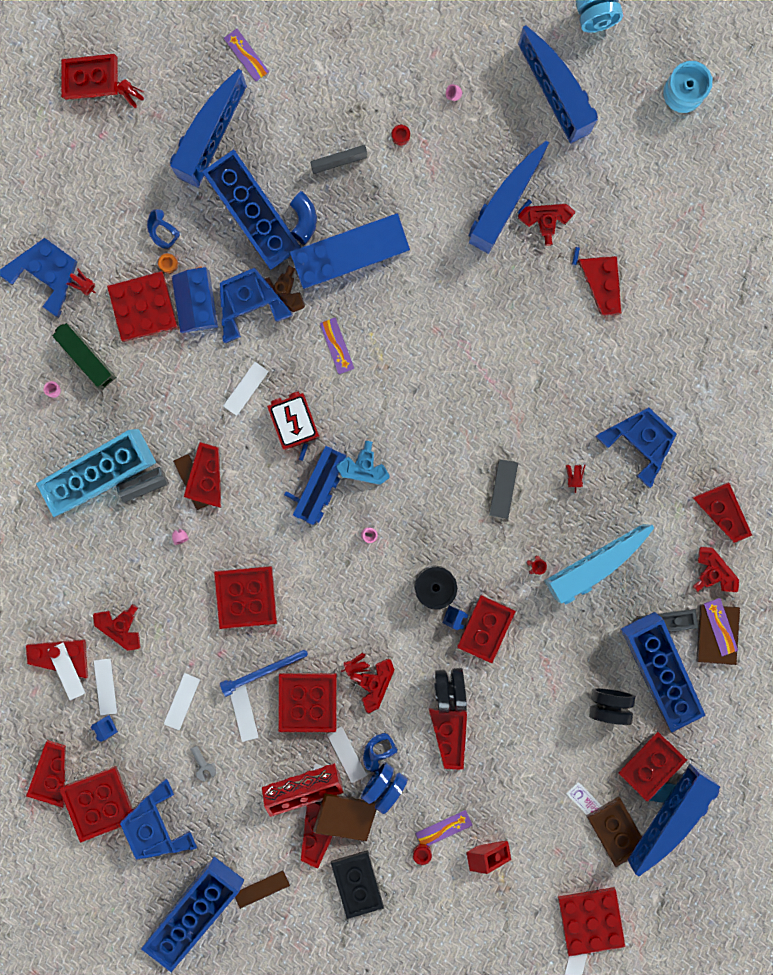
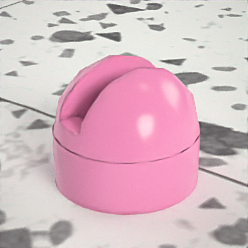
(453, 92)
(50, 387)
(179, 537)
(369, 539)

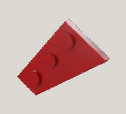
(204, 478)
(725, 511)
(40, 656)
(451, 736)
(49, 775)
(313, 844)

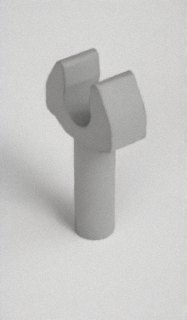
(202, 764)

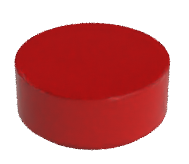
(400, 134)
(422, 854)

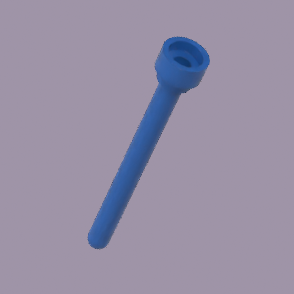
(229, 686)

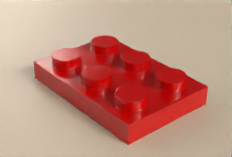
(89, 76)
(486, 629)
(652, 766)

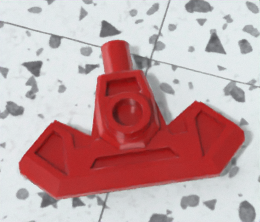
(546, 217)
(715, 572)
(119, 627)
(375, 684)

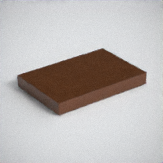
(707, 645)
(345, 817)
(615, 830)

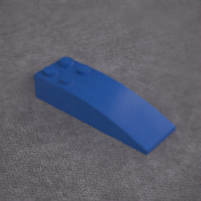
(559, 86)
(207, 131)
(251, 209)
(497, 212)
(350, 251)
(663, 671)
(675, 818)
(193, 914)

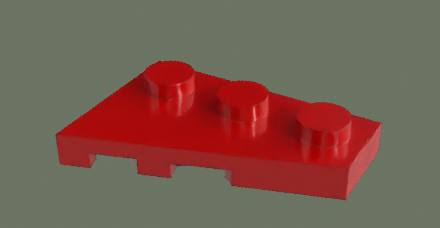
(604, 283)

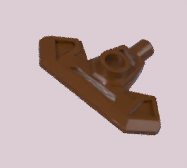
(283, 290)

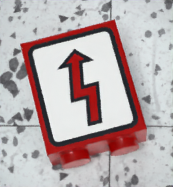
(293, 420)

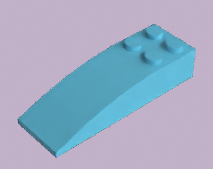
(96, 472)
(596, 566)

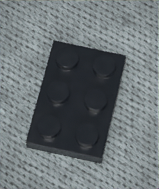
(357, 884)

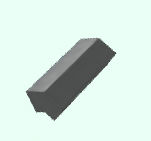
(142, 484)

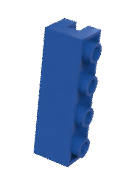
(319, 487)

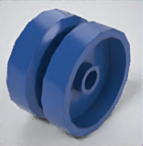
(384, 788)

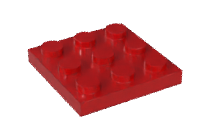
(142, 306)
(245, 597)
(307, 702)
(96, 803)
(591, 921)

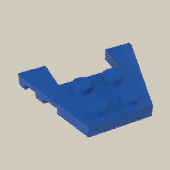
(49, 266)
(244, 294)
(648, 435)
(147, 831)

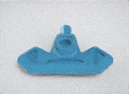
(363, 468)

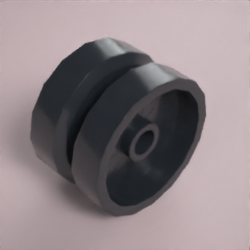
(447, 587)
(450, 690)
(612, 706)

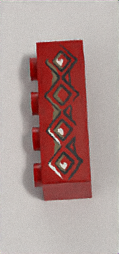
(301, 790)

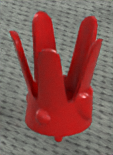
(125, 88)
(83, 283)
(576, 479)
(538, 566)
(353, 666)

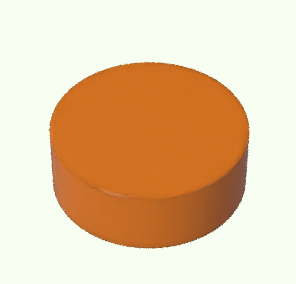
(168, 263)

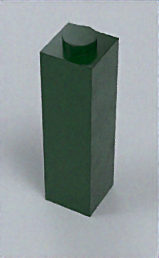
(83, 355)

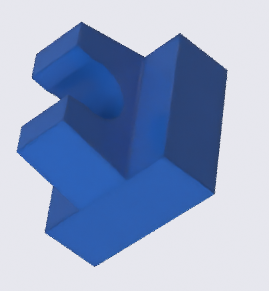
(454, 618)
(104, 728)

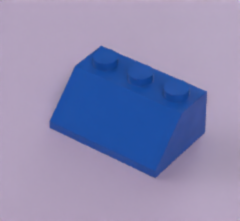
(194, 300)

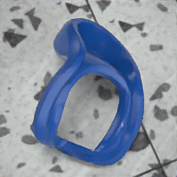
(154, 220)
(370, 758)

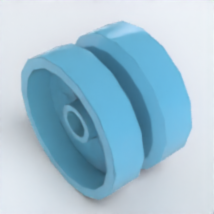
(598, 14)
(687, 86)

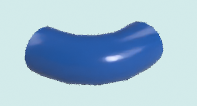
(306, 218)

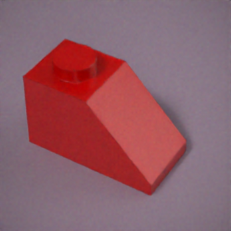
(488, 857)

